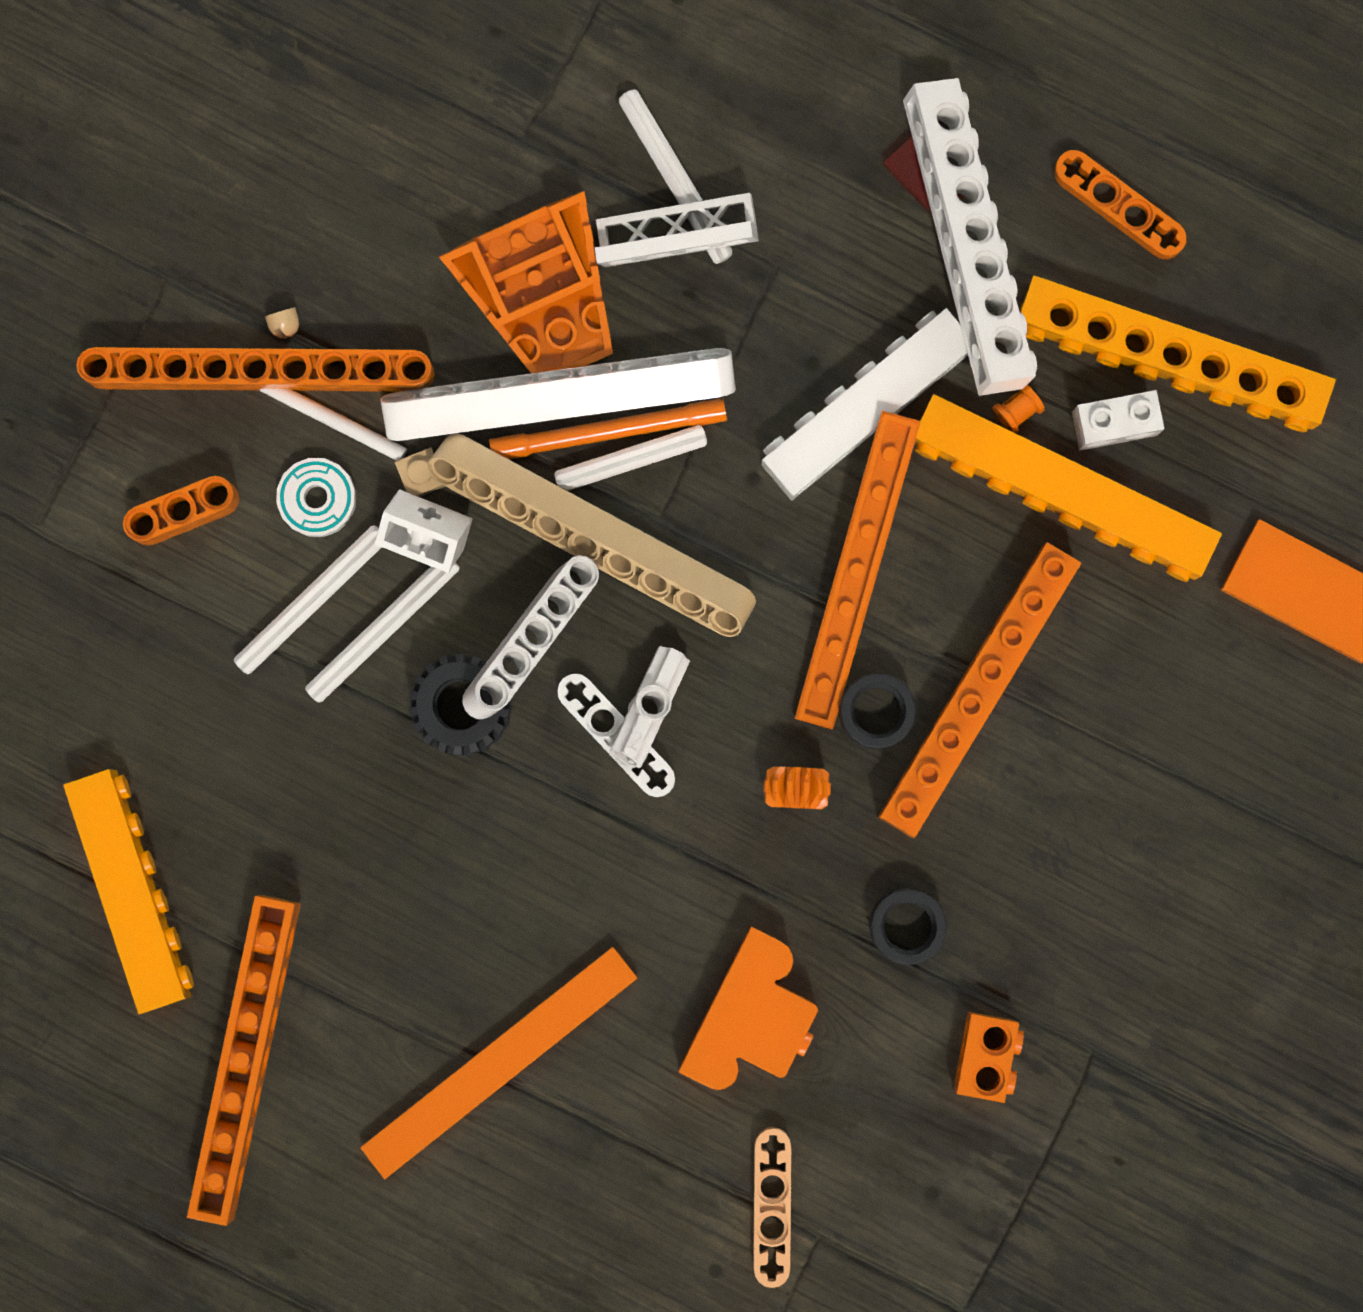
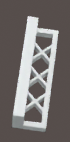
(672, 243)

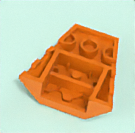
(539, 285)

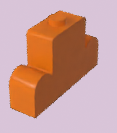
(751, 1017)

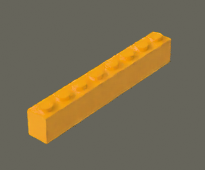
(1065, 488)

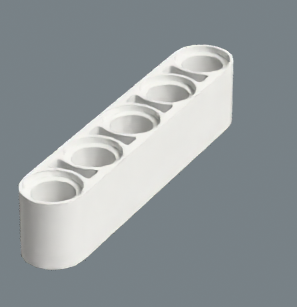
(517, 647)

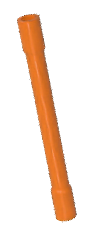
(690, 415)

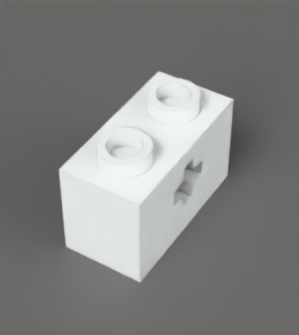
(423, 531)

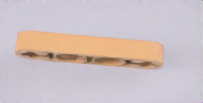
(767, 1206)

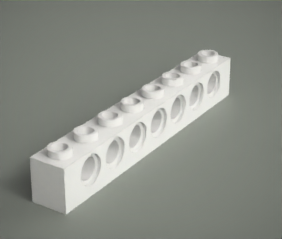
(991, 369)

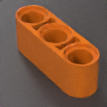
(162, 510)

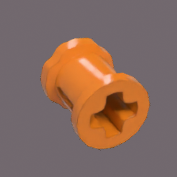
(1018, 408)

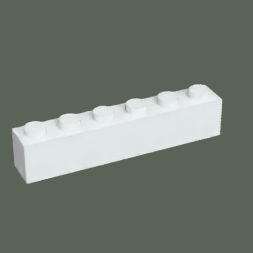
(855, 412)

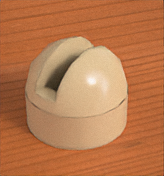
(283, 323)

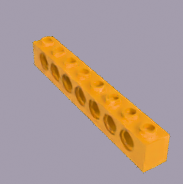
(1308, 387)

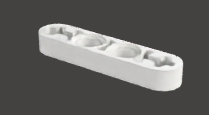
(607, 738)

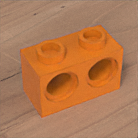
(976, 1055)

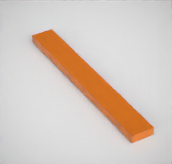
(857, 569)
(498, 1063)

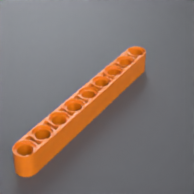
(237, 364)

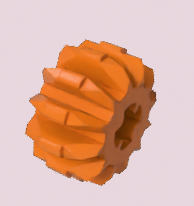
(797, 787)

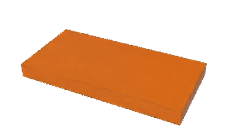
(1300, 588)

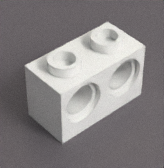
(1117, 420)

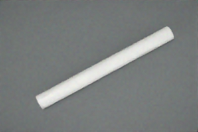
(338, 422)

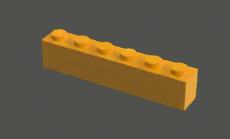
(128, 890)

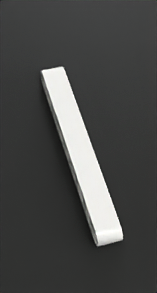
(558, 394)

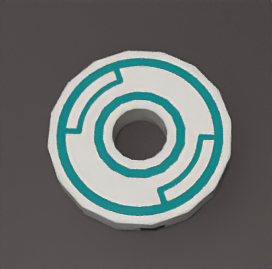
(295, 486)

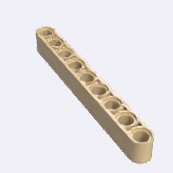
(592, 533)

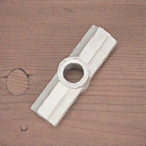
(638, 726)

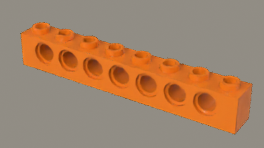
(979, 690)
(244, 1060)

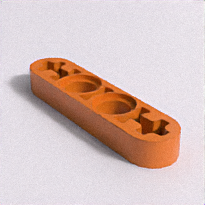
(1115, 210)

